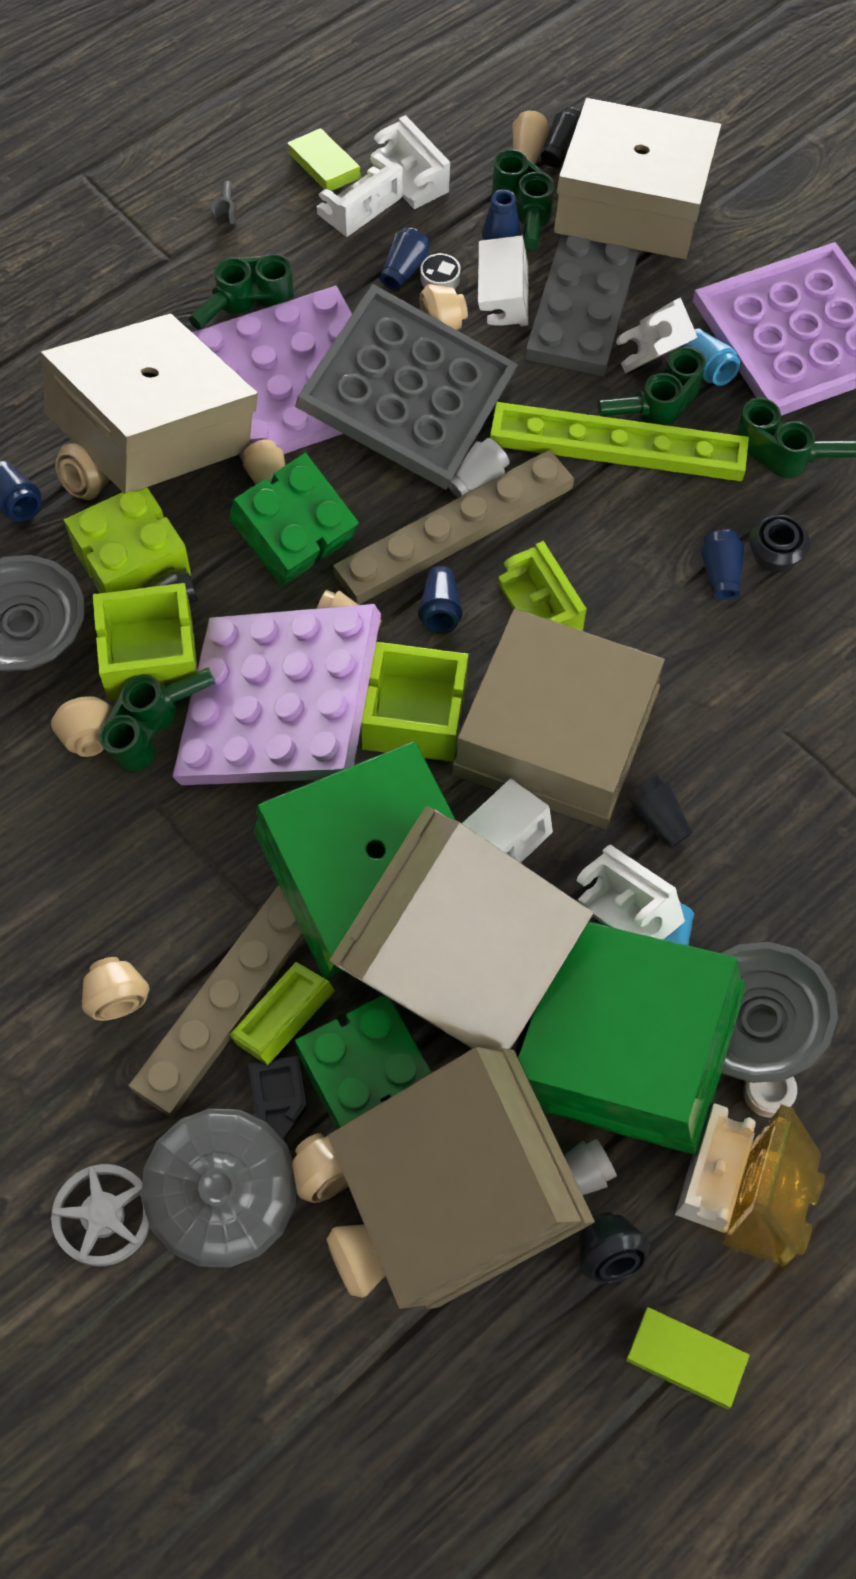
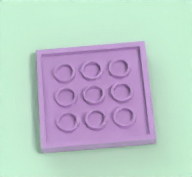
(789, 326)
(276, 356)
(282, 696)

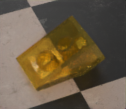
(777, 1191)

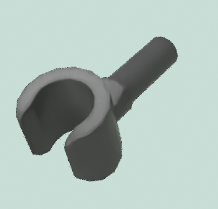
(224, 204)

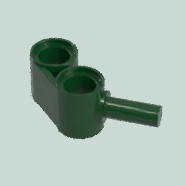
(531, 188)
(244, 280)
(665, 393)
(785, 446)
(138, 723)

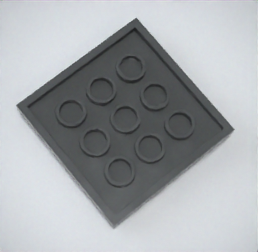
(407, 386)

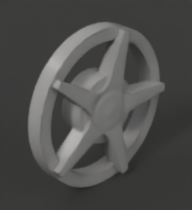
(100, 1215)

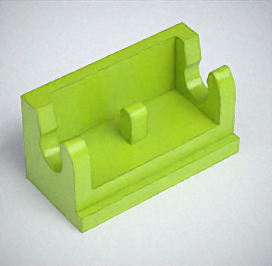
(541, 587)

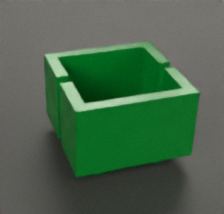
(290, 516)
(361, 1061)

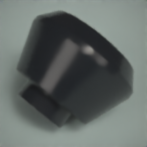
(778, 542)
(612, 1249)

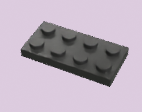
(582, 305)

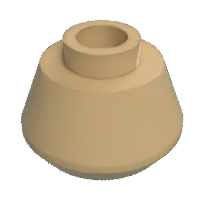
(444, 305)
(79, 473)
(80, 723)
(113, 989)
(317, 1170)
(355, 1259)

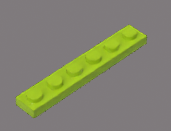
(620, 441)

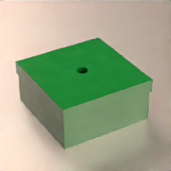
(339, 837)
(634, 1036)

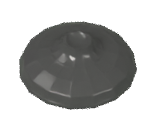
(37, 612)
(783, 1015)
(219, 1188)

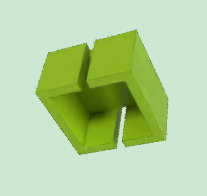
(125, 541)
(145, 634)
(414, 698)

